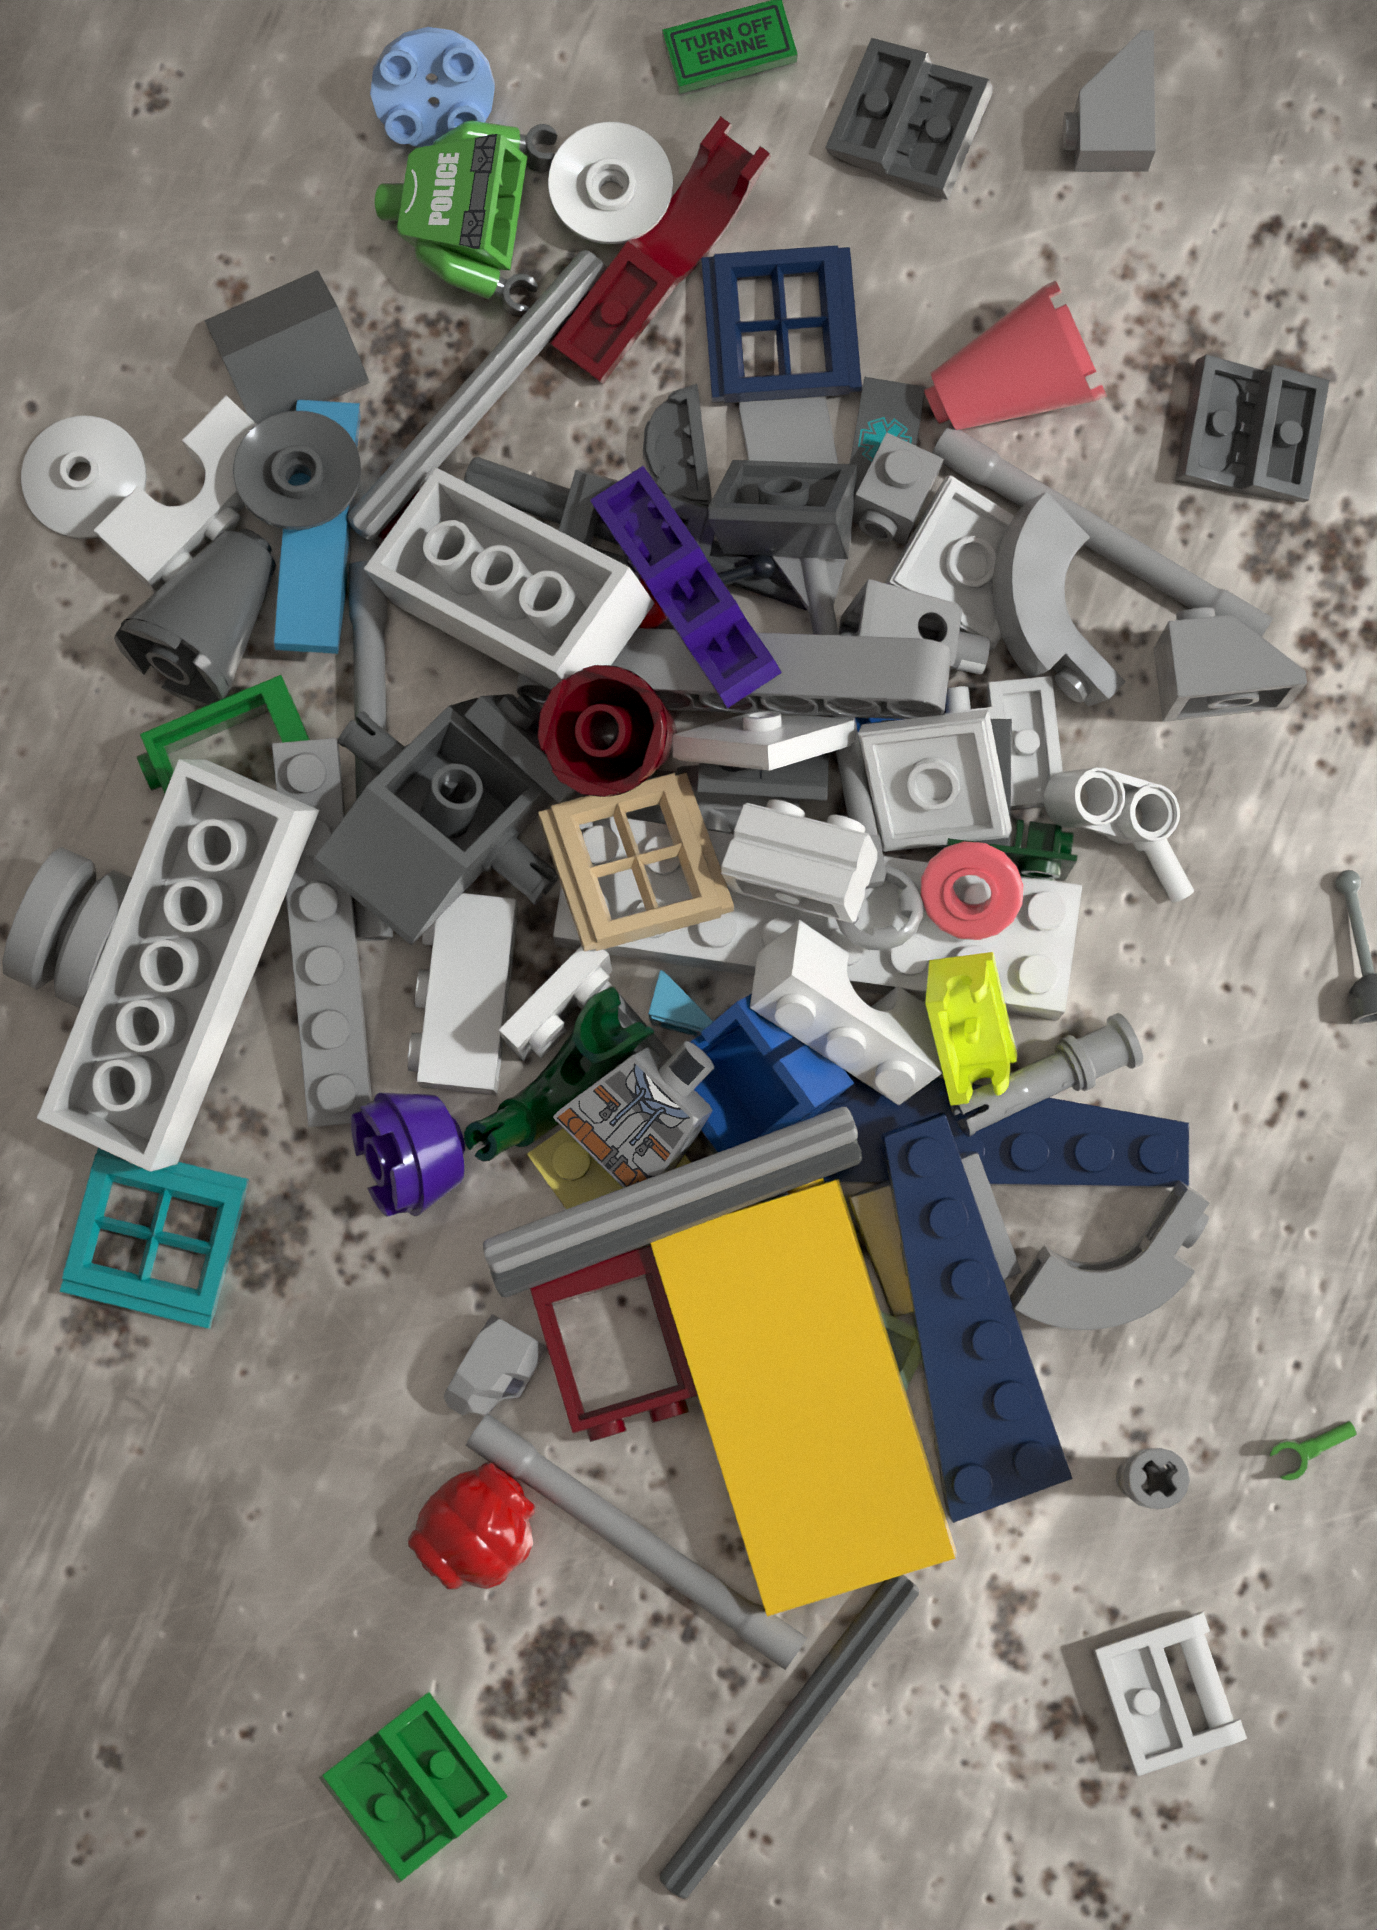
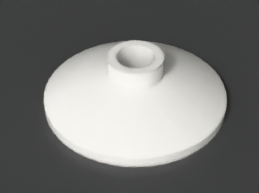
(605, 155)
(80, 506)

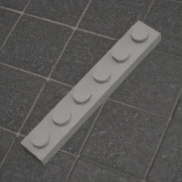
(324, 944)

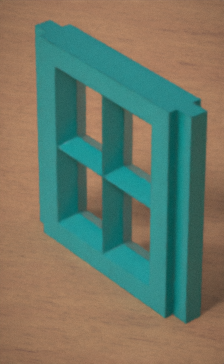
(139, 1290)

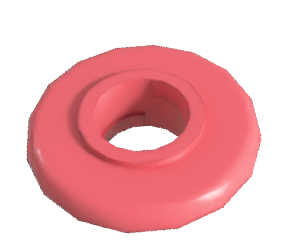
(966, 919)

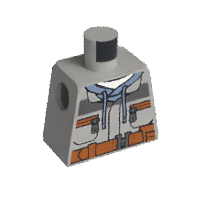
(641, 1113)

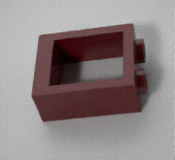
(592, 1279)

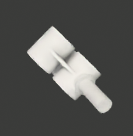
(1112, 813)

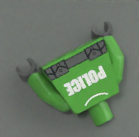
(465, 205)

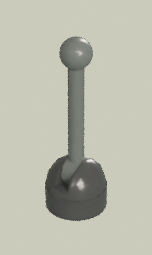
(1363, 993)

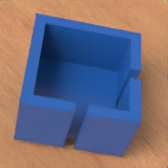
(761, 1078)

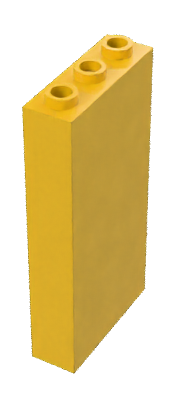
(803, 1398)

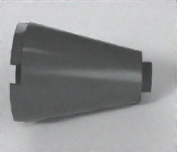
(202, 618)

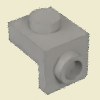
(894, 490)

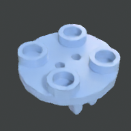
(402, 89)

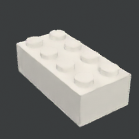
(507, 582)

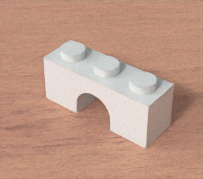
(162, 539)
(807, 993)

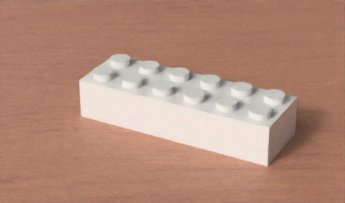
(177, 964)

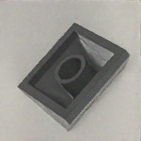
(287, 348)
(785, 509)

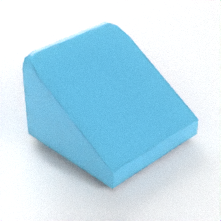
(675, 1009)

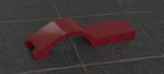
(657, 262)

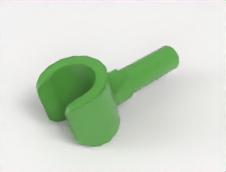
(1313, 1447)

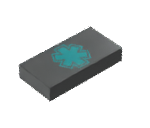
(884, 409)

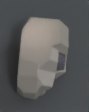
(494, 1368)

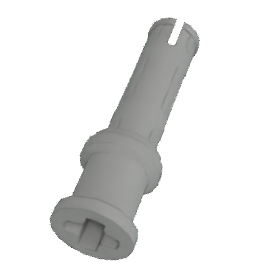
(1073, 1065)
(1165, 1485)

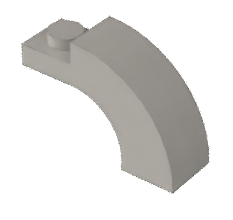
(1033, 606)
(1122, 1287)

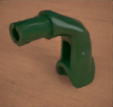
(585, 1057)

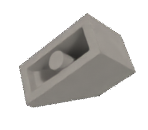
(1116, 113)

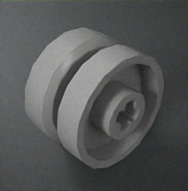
(63, 925)

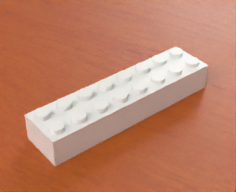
(1029, 954)

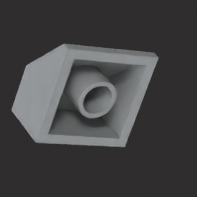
(1220, 668)

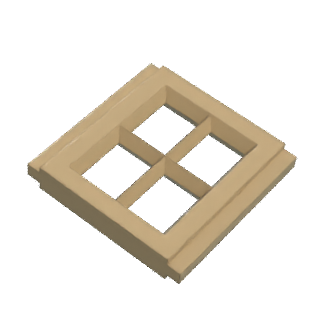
(580, 879)

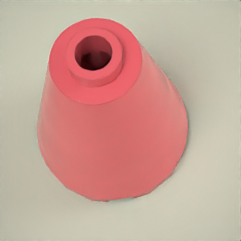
(1016, 368)

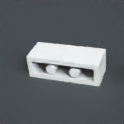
(465, 995)

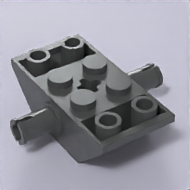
(433, 822)

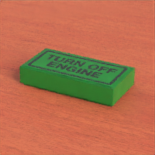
(729, 45)

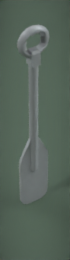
(803, 433)

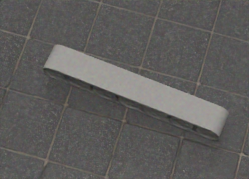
(817, 677)

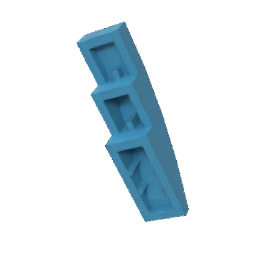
(315, 563)

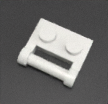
(1149, 1702)

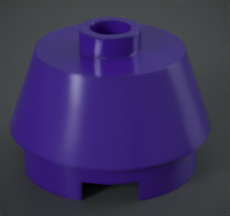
(409, 1149)

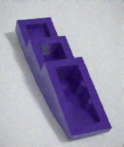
(685, 586)

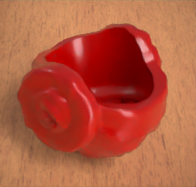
(474, 1529)

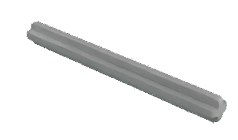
(475, 396)
(670, 1190)

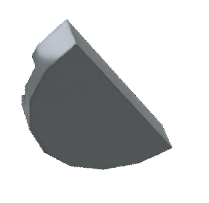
(676, 448)

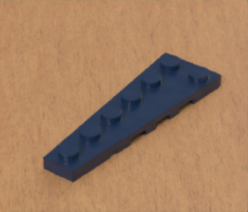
(1039, 1146)
(978, 1374)

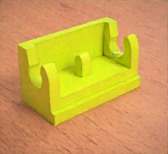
(969, 1023)

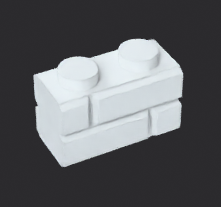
(800, 860)

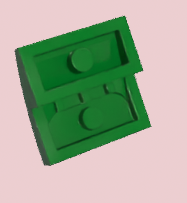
(413, 1787)

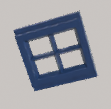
(836, 320)

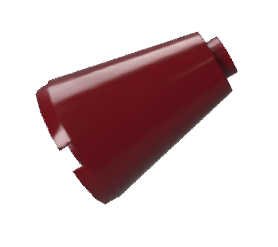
(605, 731)

